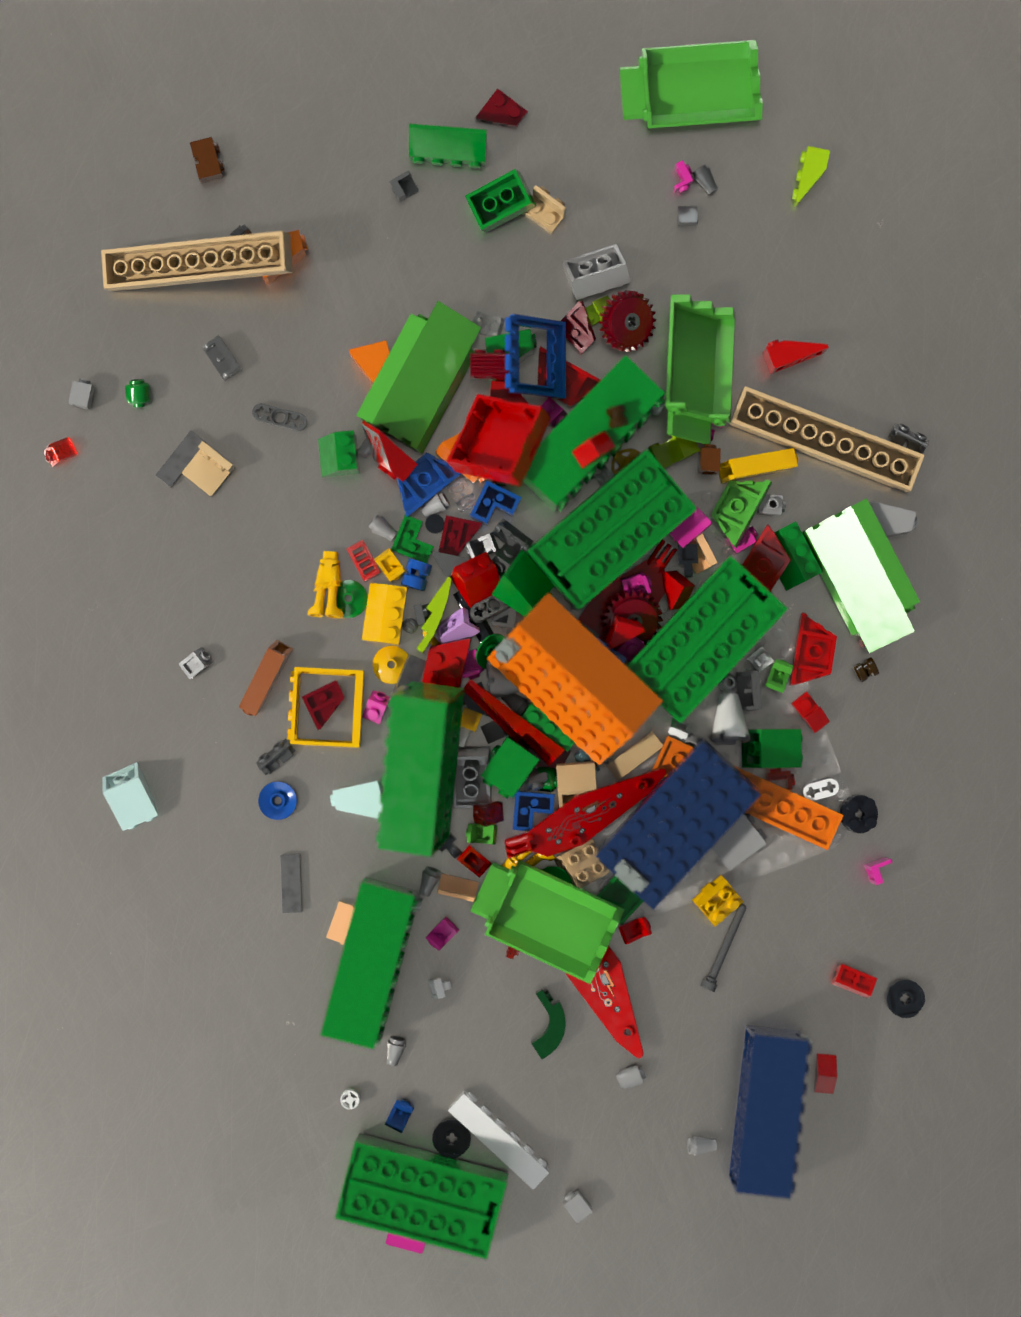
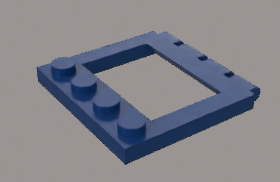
(555, 356)

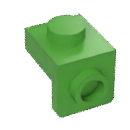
(779, 675)
(481, 834)

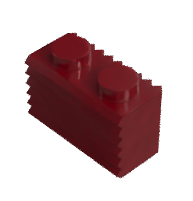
(487, 365)

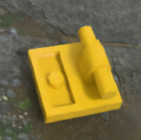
(717, 900)

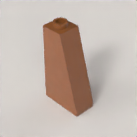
(265, 677)

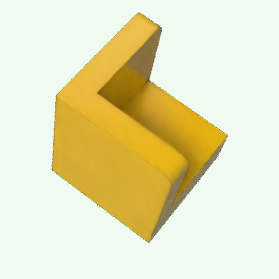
(470, 719)

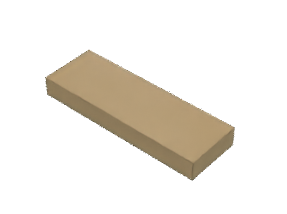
(634, 755)

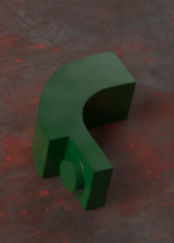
(553, 1035)

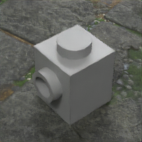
(81, 394)
(772, 505)
(577, 1206)

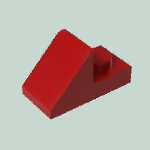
(810, 712)

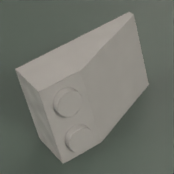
(468, 782)

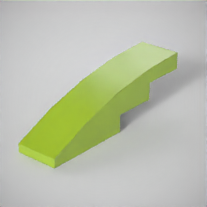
(437, 609)

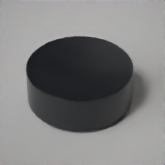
(434, 523)

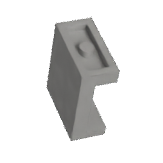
(739, 842)

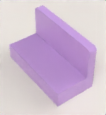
(456, 627)

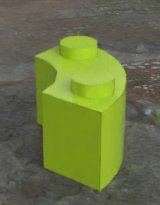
(673, 451)

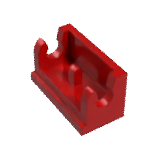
(854, 981)

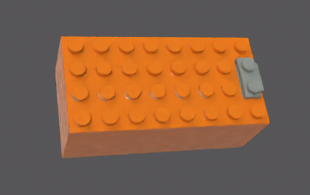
(574, 679)

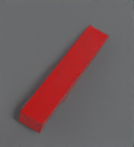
(513, 724)

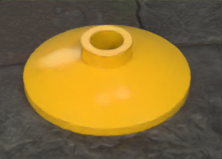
(381, 660)

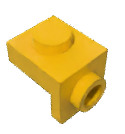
(389, 565)

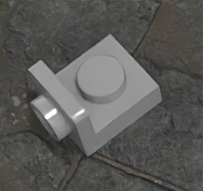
(195, 662)

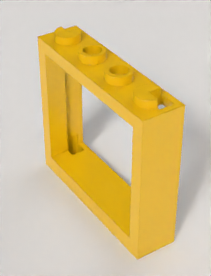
(294, 697)

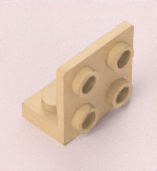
(548, 211)
(208, 469)
(582, 864)

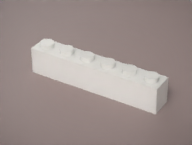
(498, 1139)

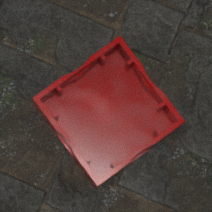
(499, 439)

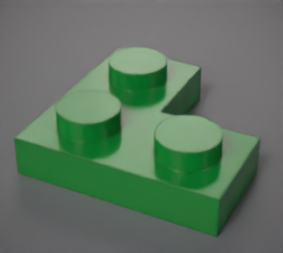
(407, 543)

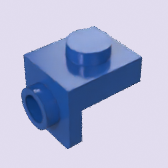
(399, 1115)

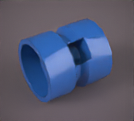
(414, 581)

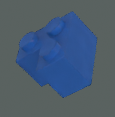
(492, 498)
(526, 804)

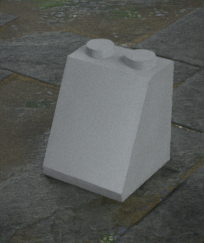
(894, 520)

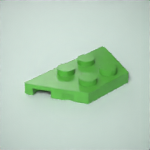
(738, 507)

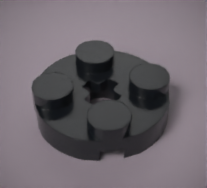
(869, 814)
(913, 1005)
(444, 1146)

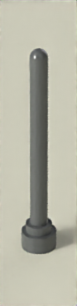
(710, 982)

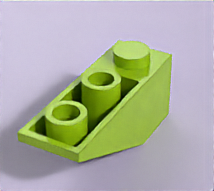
(813, 167)

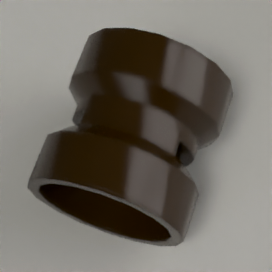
(617, 416)
(866, 669)

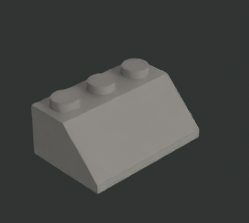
(596, 272)

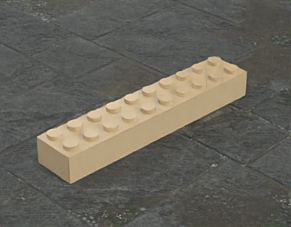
(197, 261)
(826, 439)

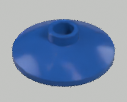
(267, 800)

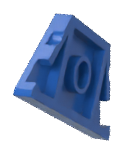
(425, 482)

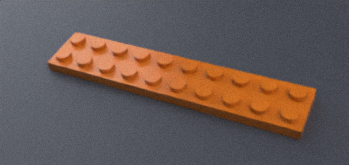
(775, 805)

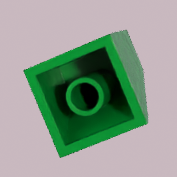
(527, 343)
(339, 454)
(523, 585)
(773, 749)
(509, 768)

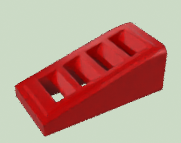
(371, 574)

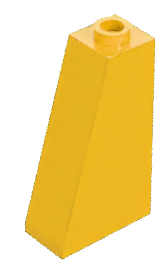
(758, 465)

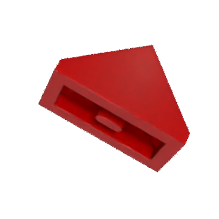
(593, 449)
(677, 589)
(622, 630)
(474, 861)
(825, 1073)

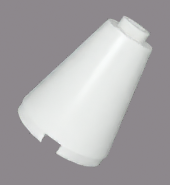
(729, 720)

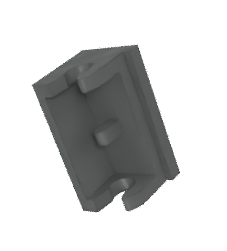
(221, 358)
(749, 690)

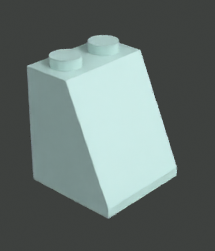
(129, 796)
(359, 799)

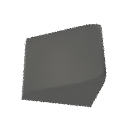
(687, 216)

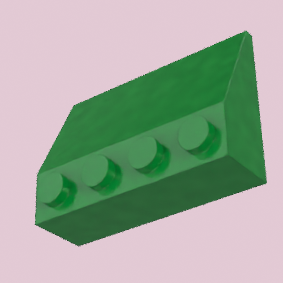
(447, 145)

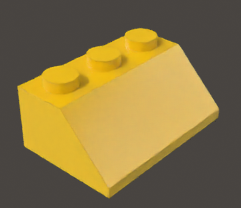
(385, 613)

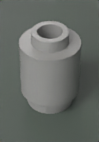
(631, 1077)

